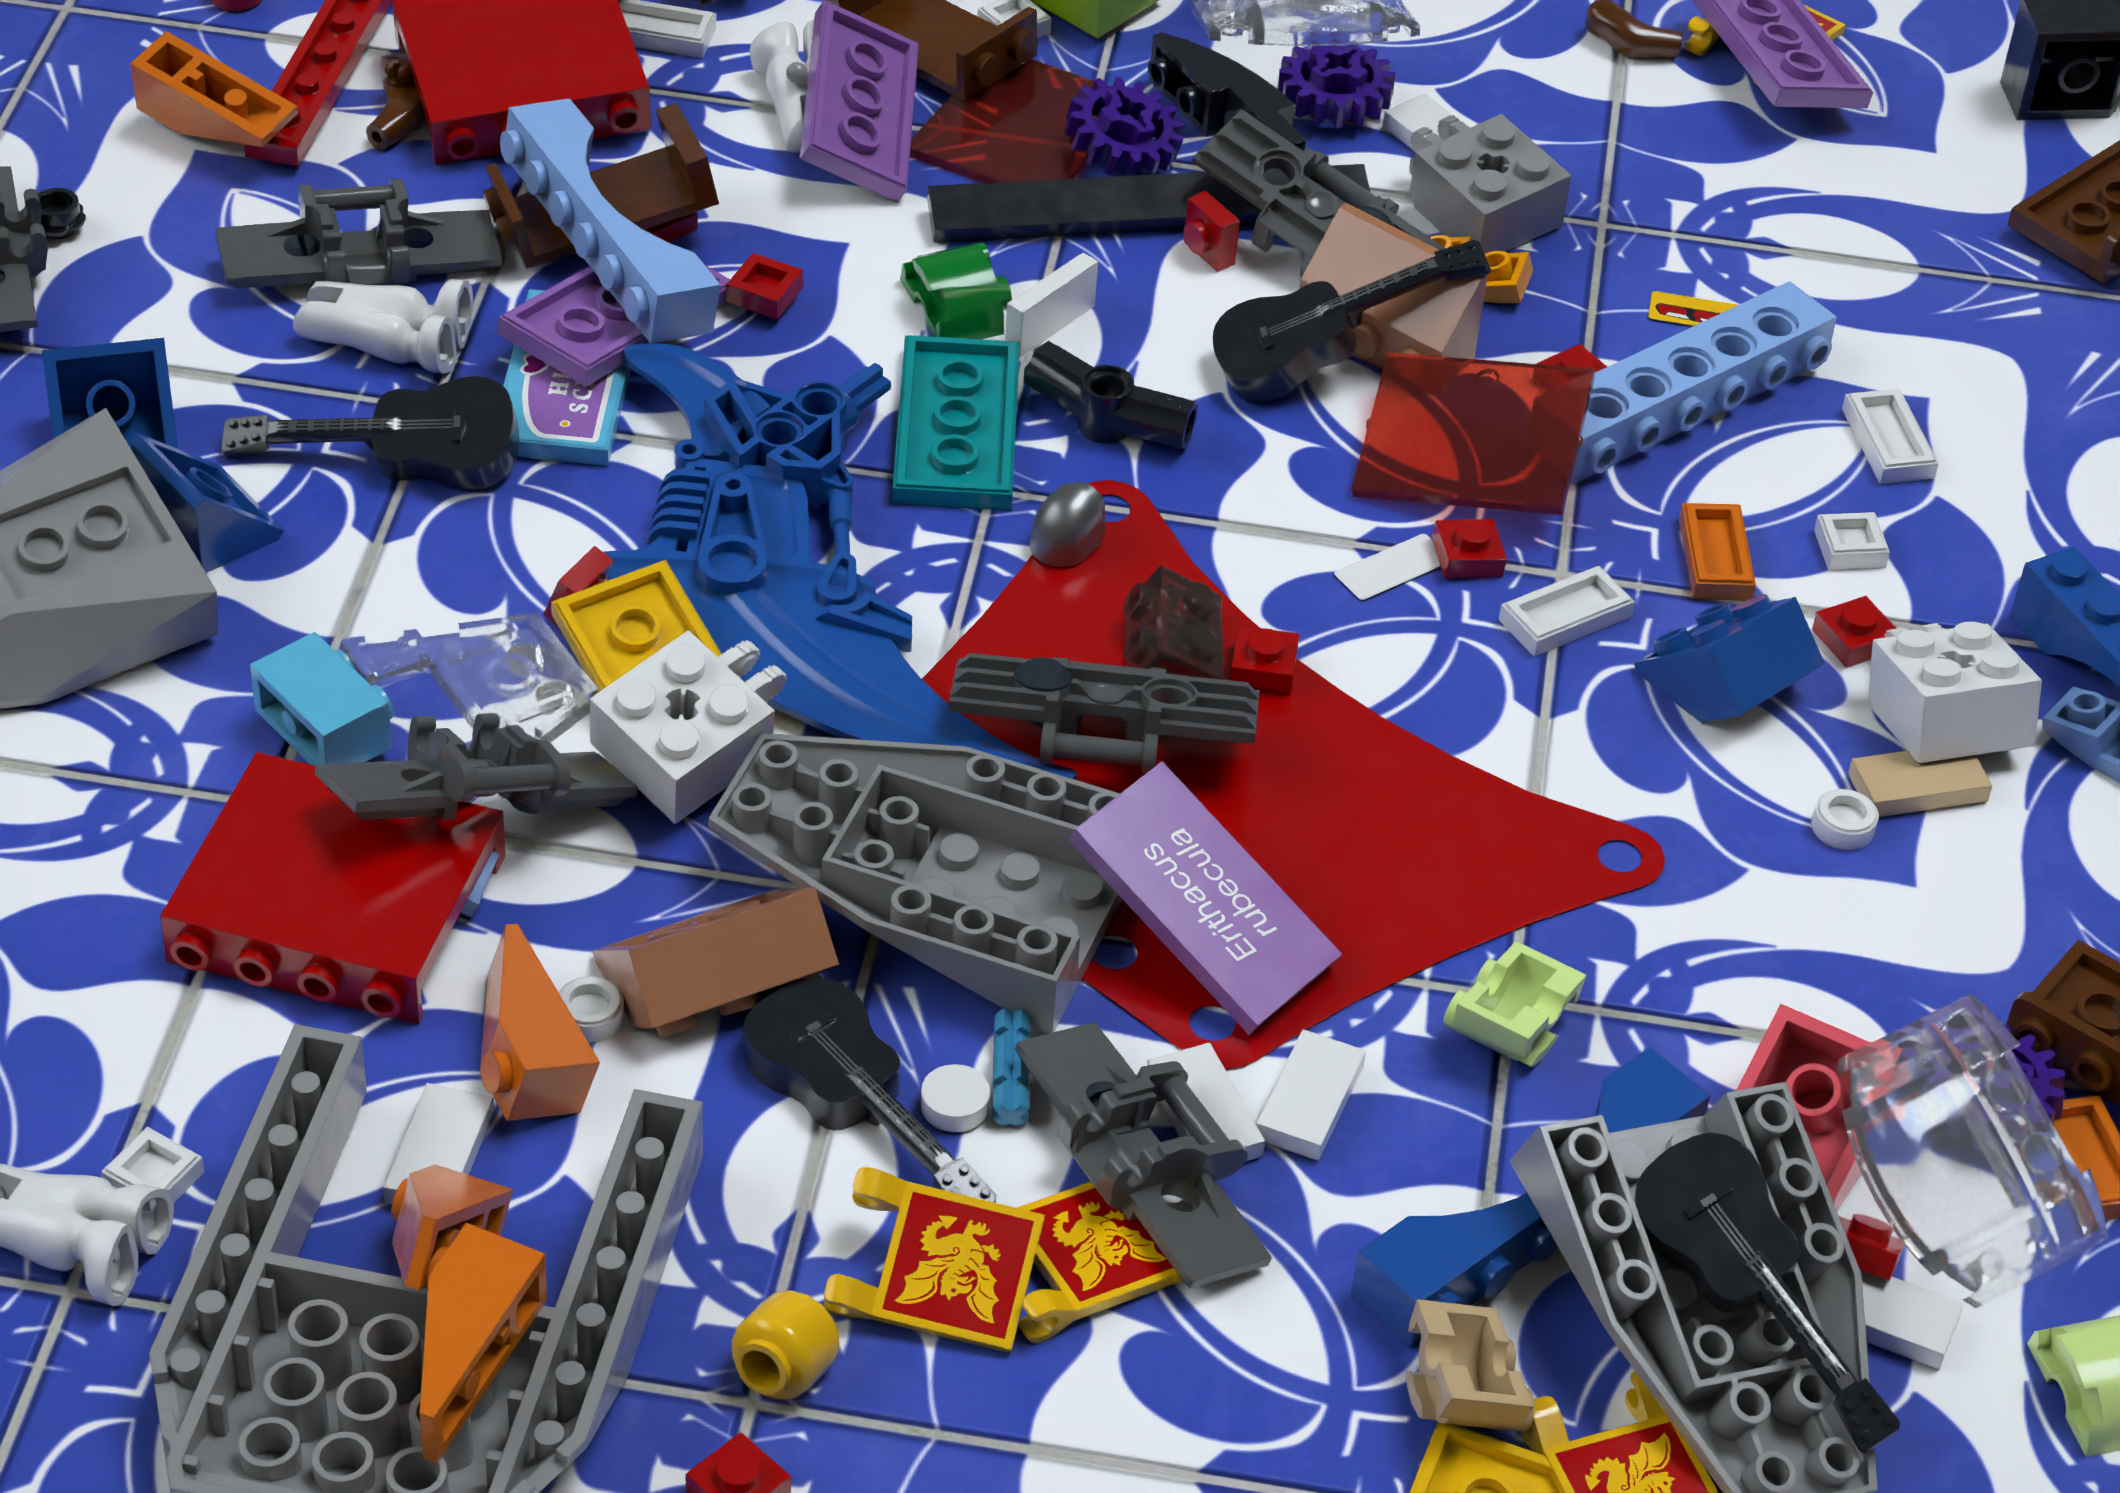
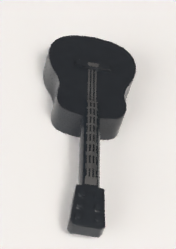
(1281, 340)
(449, 434)
(822, 1051)
(1714, 1218)

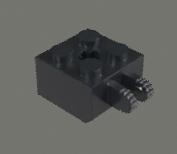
(2064, 60)

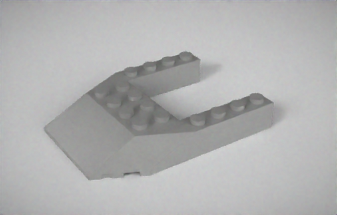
(314, 1368)

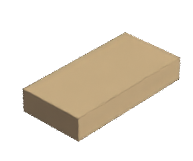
(1903, 785)

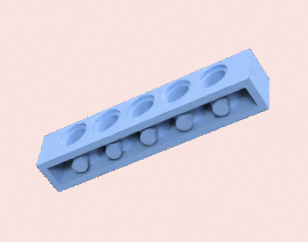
(1701, 374)

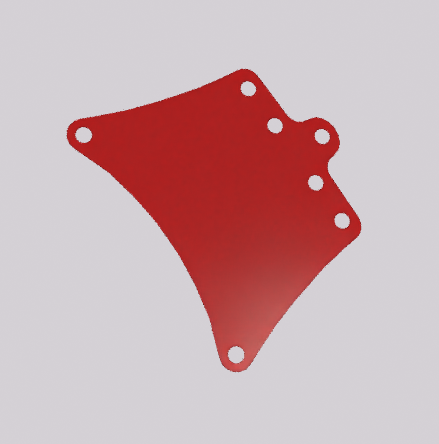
(1347, 813)

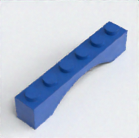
(2070, 611)
(1480, 1250)

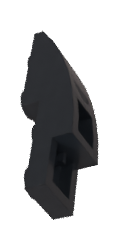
(1215, 88)

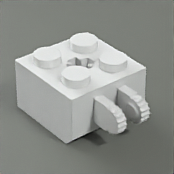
(1953, 691)
(685, 721)

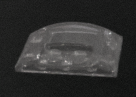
(1305, 21)
(1966, 1153)

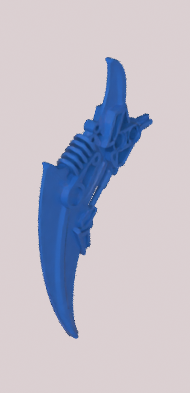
(740, 548)

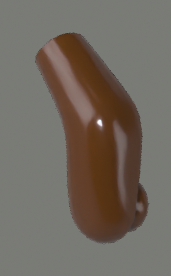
(1629, 34)
(403, 108)

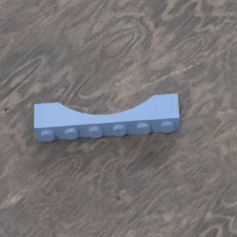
(655, 282)

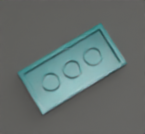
(956, 423)

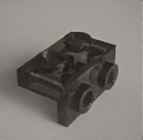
(1174, 626)

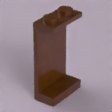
(955, 46)
(642, 189)

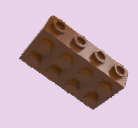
(2078, 216)
(2077, 1018)

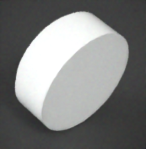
(1844, 819)
(595, 1006)
(955, 1098)

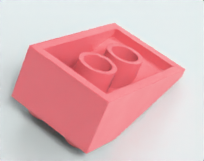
(1806, 1057)

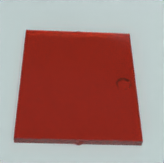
(1007, 129)
(1474, 433)

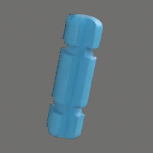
(1010, 1073)

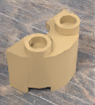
(1467, 1369)

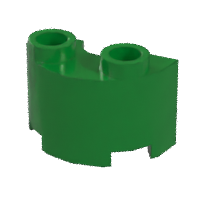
(958, 292)

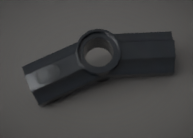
(1109, 401)

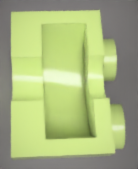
(1516, 1003)
(2087, 1368)

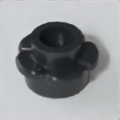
(60, 213)

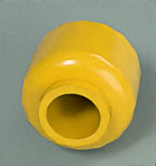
(785, 1345)

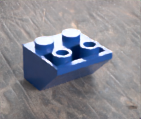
(1732, 657)

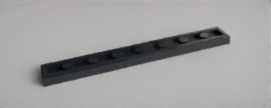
(1086, 204)

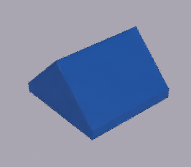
(118, 376)
(206, 504)

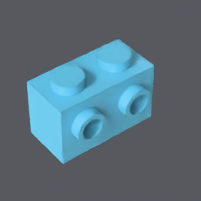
(321, 703)

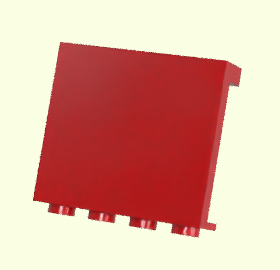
(502, 54)
(323, 901)

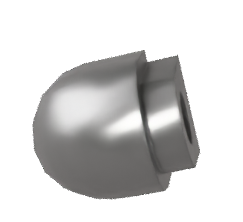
(1068, 525)

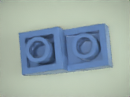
(2088, 729)

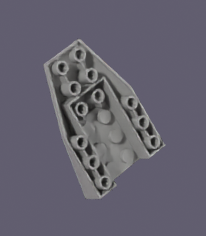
(90, 568)
(934, 855)
(1722, 1378)

